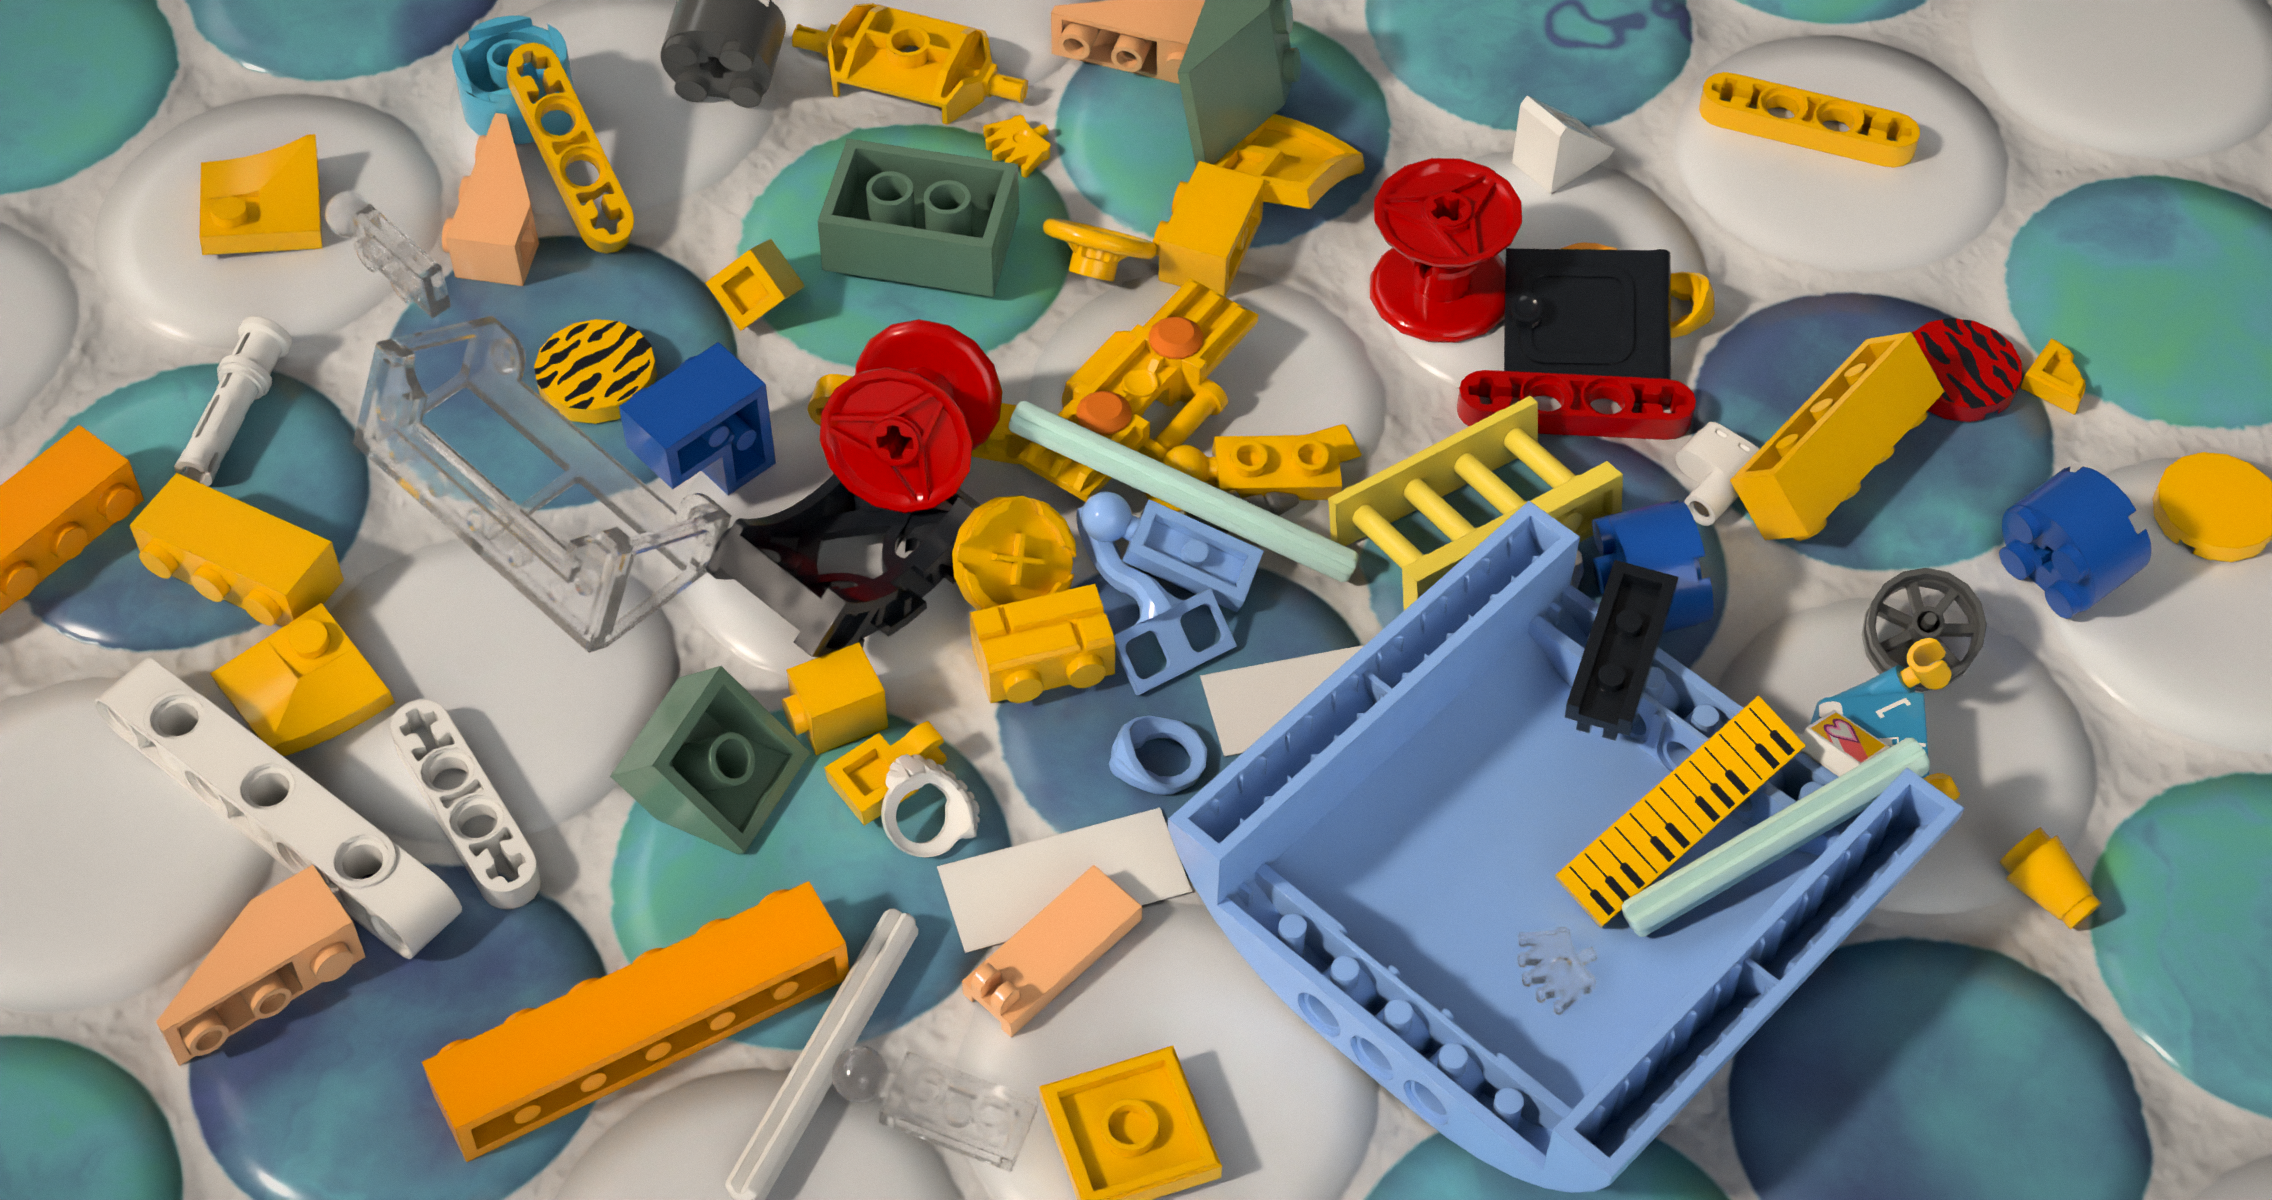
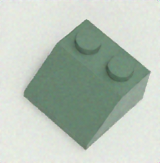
(711, 761)

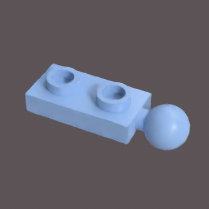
(1175, 547)

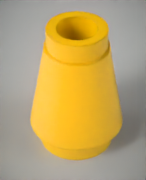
(2050, 877)

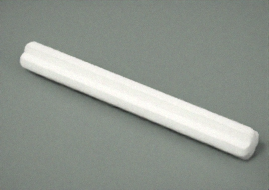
(812, 1072)

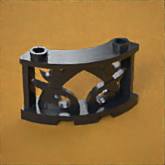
(780, 555)

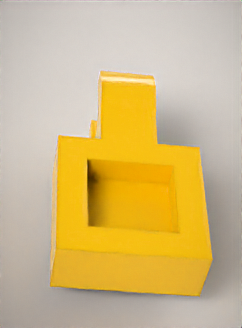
(862, 772)

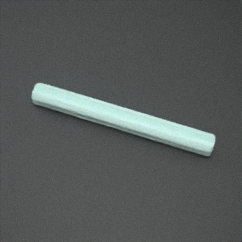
(1771, 839)

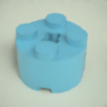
(482, 74)

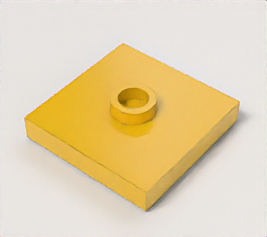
(1130, 1129)

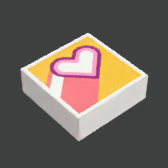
(1840, 743)

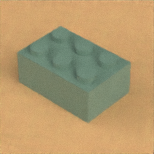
(919, 217)

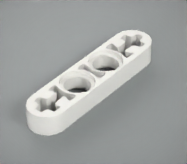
(468, 800)

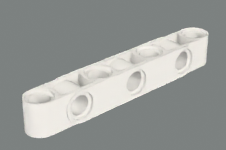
(308, 826)

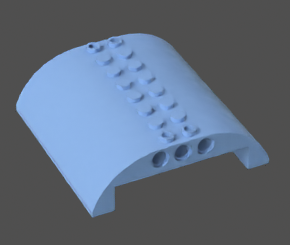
(1417, 826)

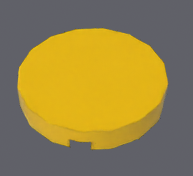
(2215, 506)

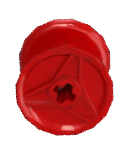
(1445, 237)
(911, 416)

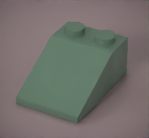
(1236, 72)

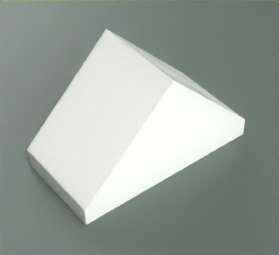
(1555, 145)

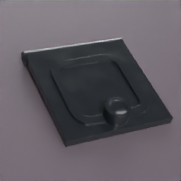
(1597, 312)

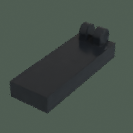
(1621, 649)

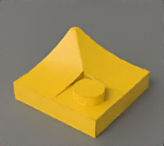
(1294, 161)
(262, 201)
(303, 684)

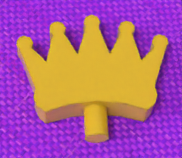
(1017, 143)

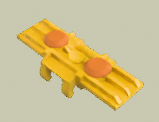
(1134, 368)

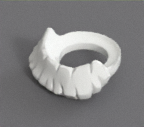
(960, 809)

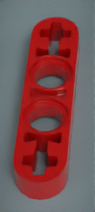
(1575, 395)

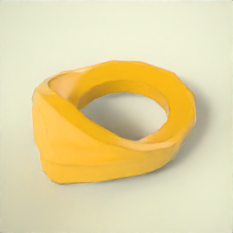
(1700, 293)

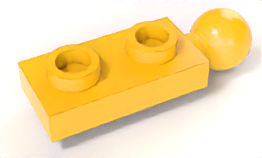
(1265, 464)

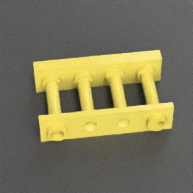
(1462, 460)

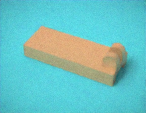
(1052, 949)

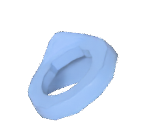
(1133, 736)

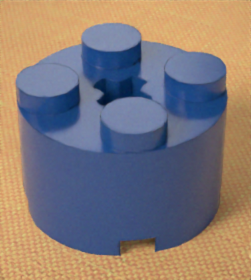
(1661, 540)
(2074, 540)

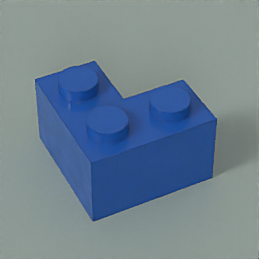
(702, 419)

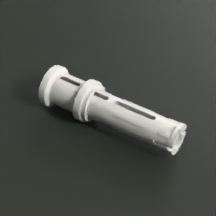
(241, 380)

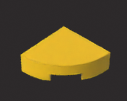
(2056, 378)

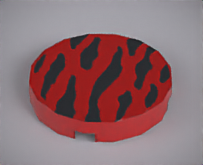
(1973, 367)

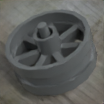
(1926, 621)

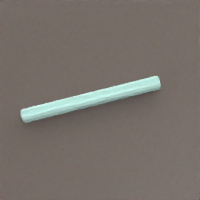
(1183, 491)

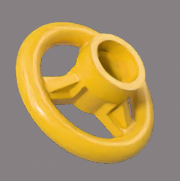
(1096, 248)

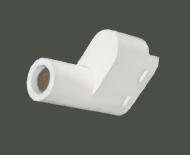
(1712, 461)

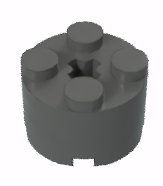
(723, 49)

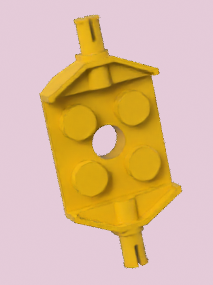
(947, 71)

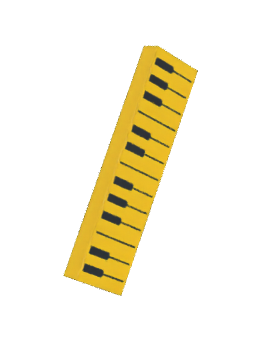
(1679, 811)

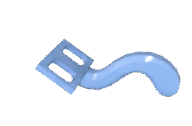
(1158, 614)

